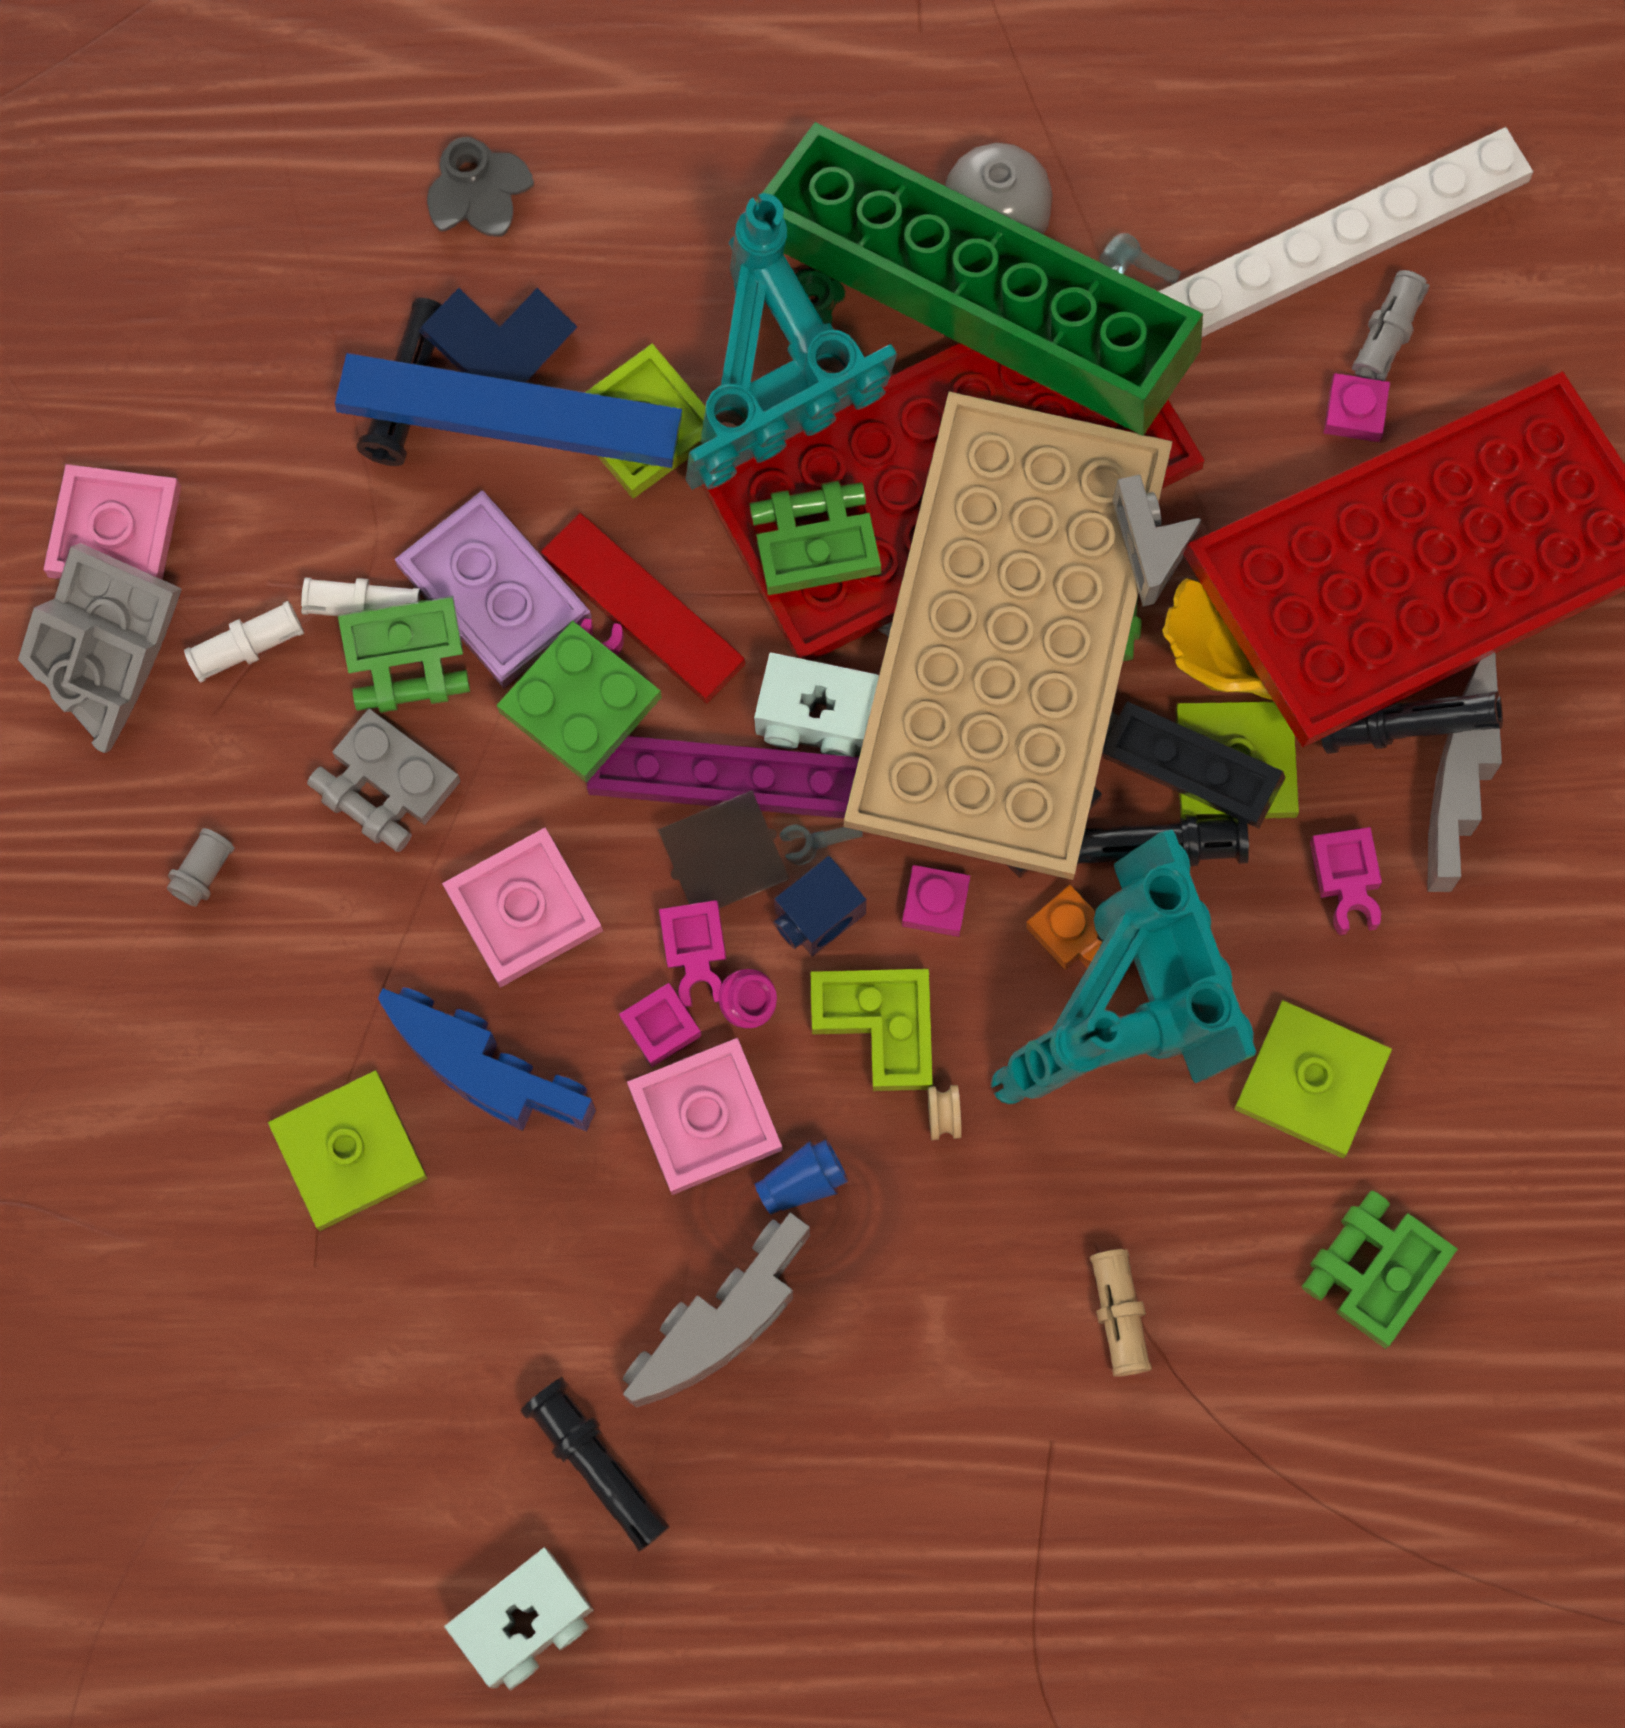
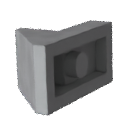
(1151, 550)

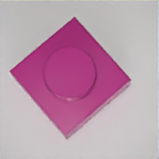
(1356, 407)
(936, 901)
(660, 1025)

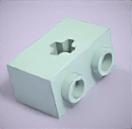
(793, 689)
(484, 1625)

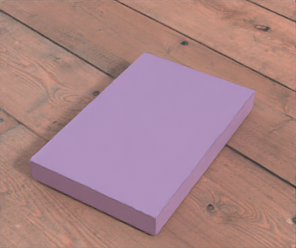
(501, 587)

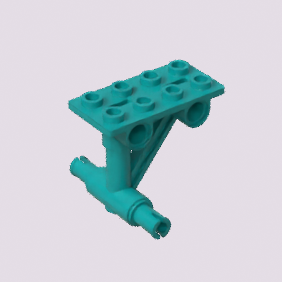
(795, 394)
(1184, 976)

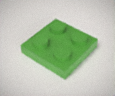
(579, 701)

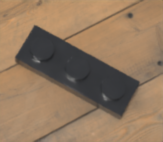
(1193, 764)

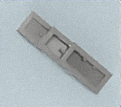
(1456, 797)

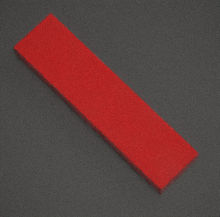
(643, 608)

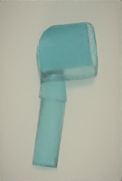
(1126, 250)
(815, 840)

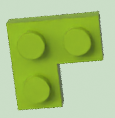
(891, 1008)

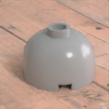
(1005, 181)

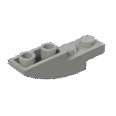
(706, 1339)

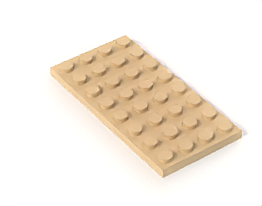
(1005, 639)

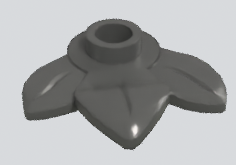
(477, 195)

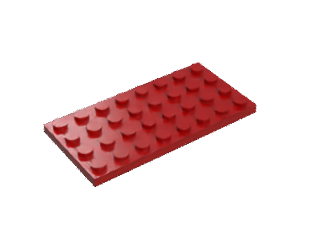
(891, 454)
(1422, 558)

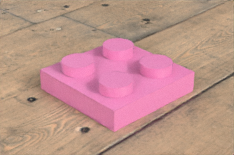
(116, 515)
(522, 907)
(704, 1116)

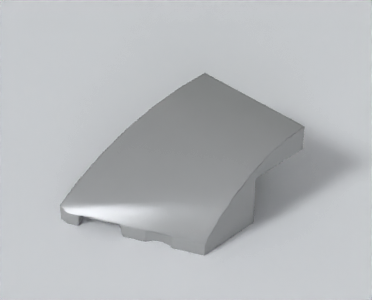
(99, 639)

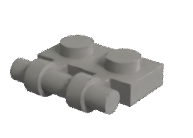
(396, 768)

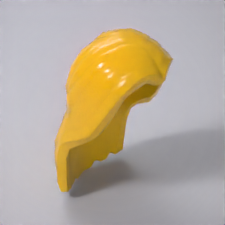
(1206, 645)

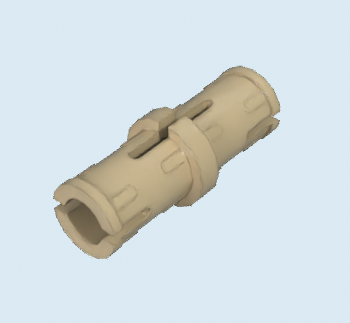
(1120, 1312)

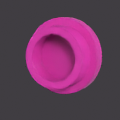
(747, 998)

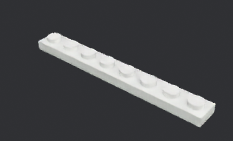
(1354, 231)

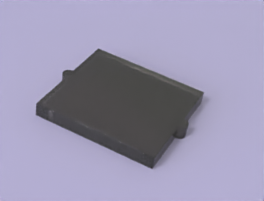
(724, 852)

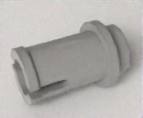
(199, 868)

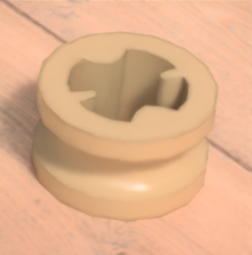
(944, 1112)

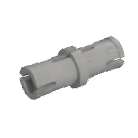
(1391, 326)

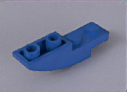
(461, 1056)

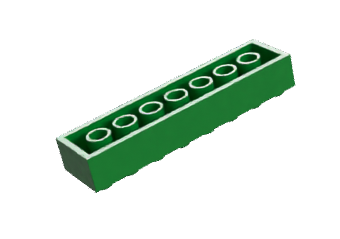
(985, 279)

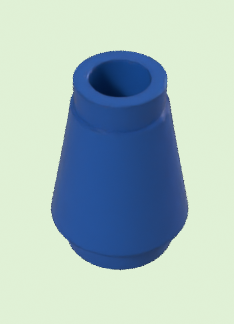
(802, 1178)

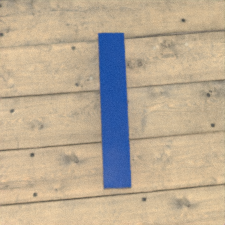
(508, 410)

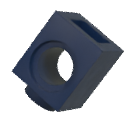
(818, 907)

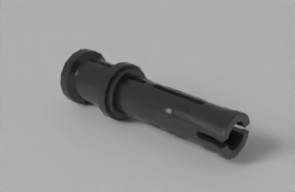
(379, 443)
(1420, 719)
(1199, 837)
(578, 1441)

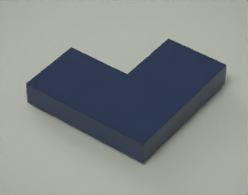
(502, 352)

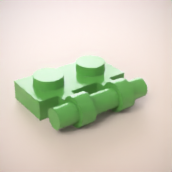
(820, 551)
(403, 636)
(1394, 1280)

